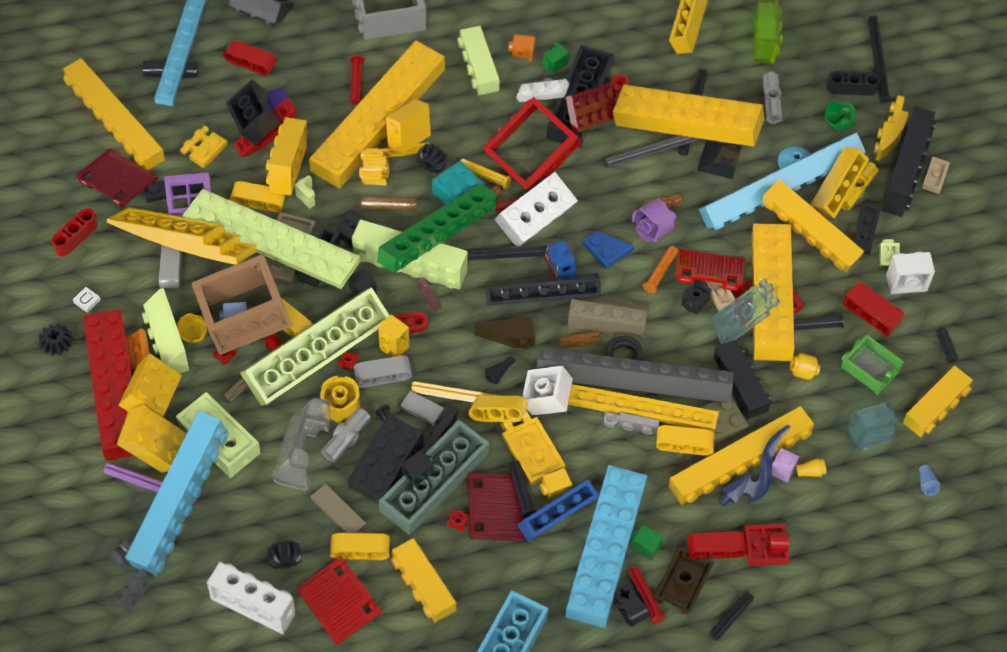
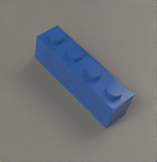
(558, 510)

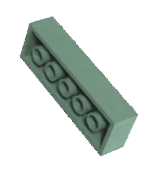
(454, 457)

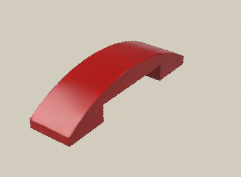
(245, 147)

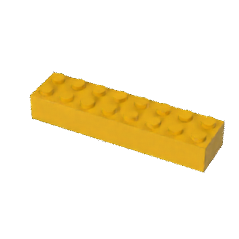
(689, 115)
(773, 261)

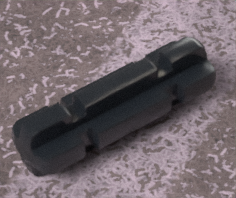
(947, 345)

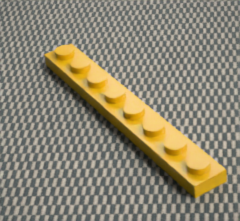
(645, 407)

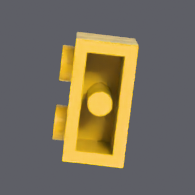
(393, 336)

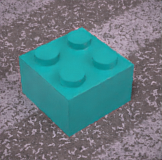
(454, 182)

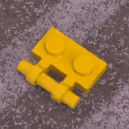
(207, 150)

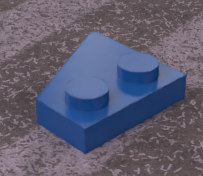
(606, 248)

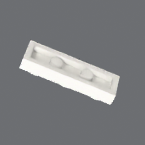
(543, 90)

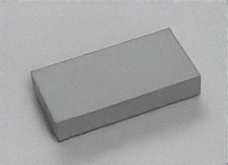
(422, 408)

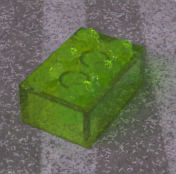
(766, 31)

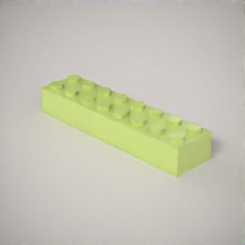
(315, 346)

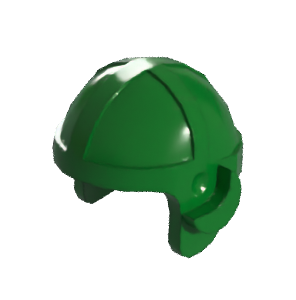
(840, 115)

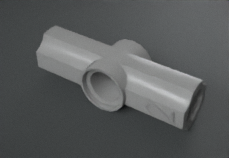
(772, 97)
(345, 435)

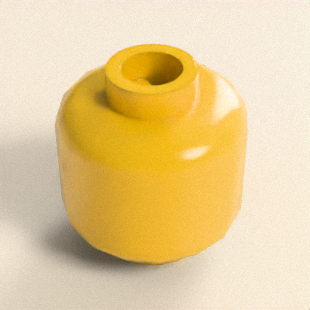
(804, 366)

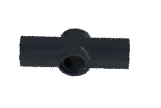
(156, 69)

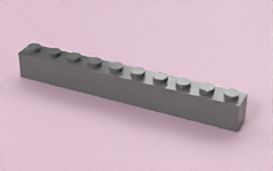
(641, 375)

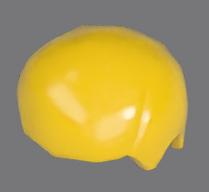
(192, 328)

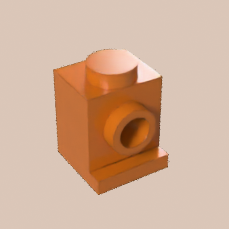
(522, 46)

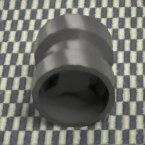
(118, 556)

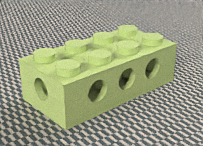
(240, 445)

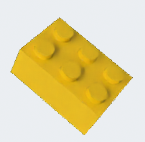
(151, 386)
(151, 438)

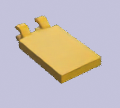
(532, 448)

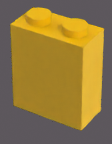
(408, 126)

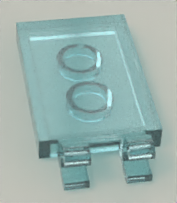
(744, 312)

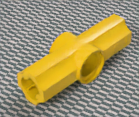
(863, 181)

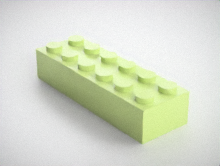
(440, 265)

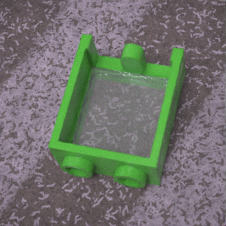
(872, 364)

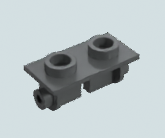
(136, 586)

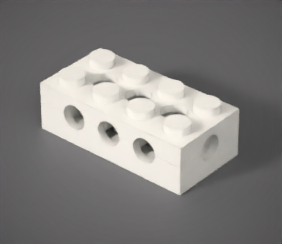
(537, 198)
(251, 597)

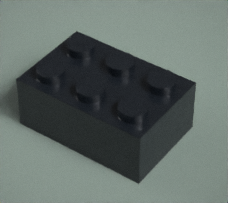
(253, 112)

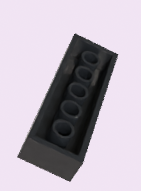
(588, 70)
(910, 162)

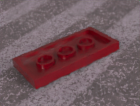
(591, 107)

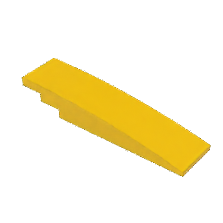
(184, 234)

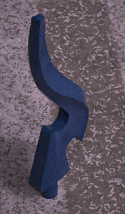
(759, 488)

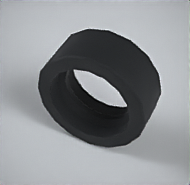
(625, 341)

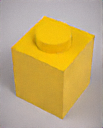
(555, 484)

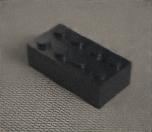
(383, 459)

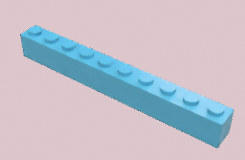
(792, 175)

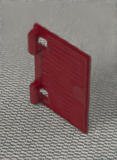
(115, 175)
(494, 507)

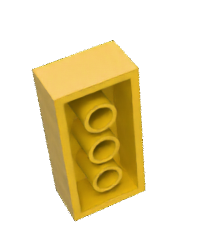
(287, 156)

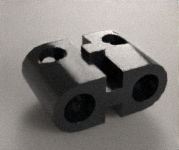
(348, 226)

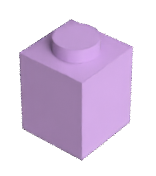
(784, 465)

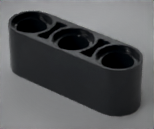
(853, 83)

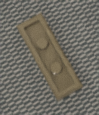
(337, 510)

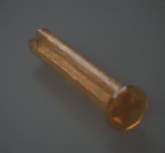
(389, 203)

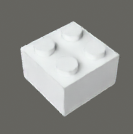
(910, 272)
(547, 390)

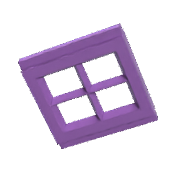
(184, 180)

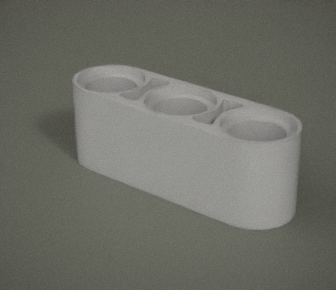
(170, 267)
(382, 371)

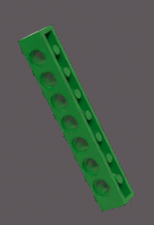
(436, 228)

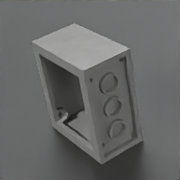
(392, 21)

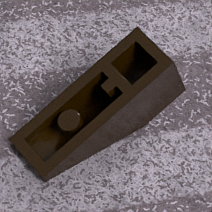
(510, 332)

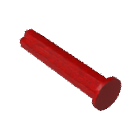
(356, 78)
(646, 595)

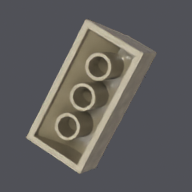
(608, 316)

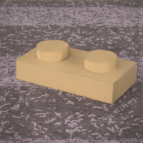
(935, 175)
(719, 295)

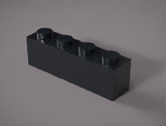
(746, 386)

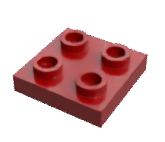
(767, 544)

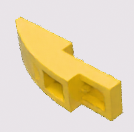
(891, 130)

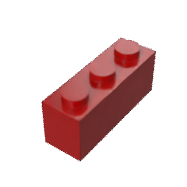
(873, 309)

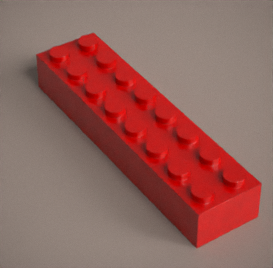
(110, 376)

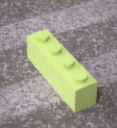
(479, 60)

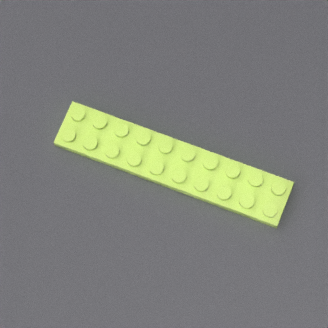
(277, 239)

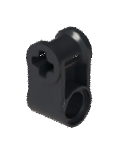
(631, 608)

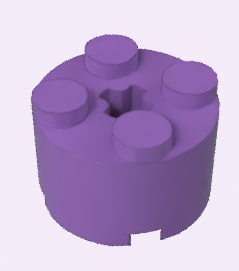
(654, 220)

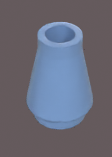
(928, 481)

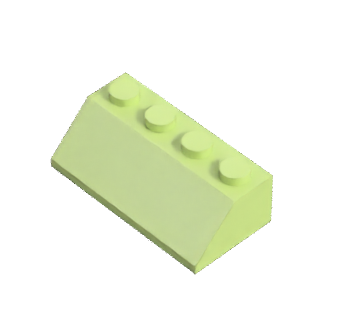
(164, 332)

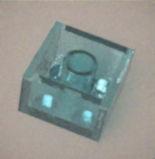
(872, 426)

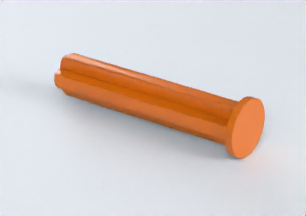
(660, 270)

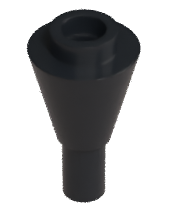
(496, 372)

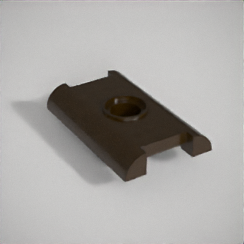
(682, 593)

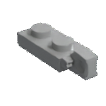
(631, 422)

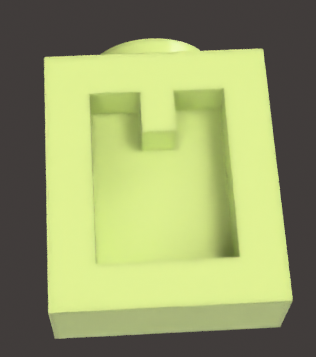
(304, 191)
(887, 250)

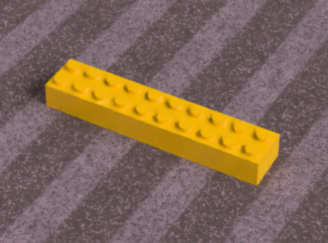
(366, 124)

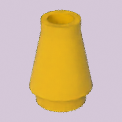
(812, 468)

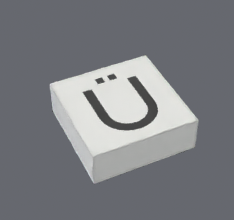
(86, 299)

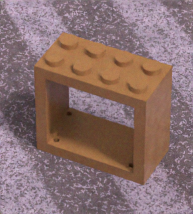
(249, 324)

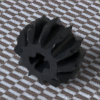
(432, 158)
(55, 339)
(284, 554)

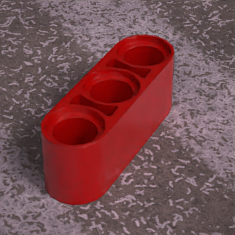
(250, 57)
(82, 224)
(717, 545)

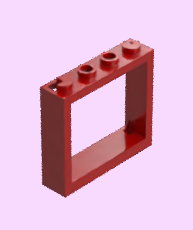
(551, 164)

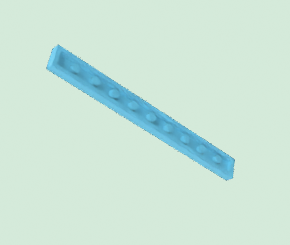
(179, 52)

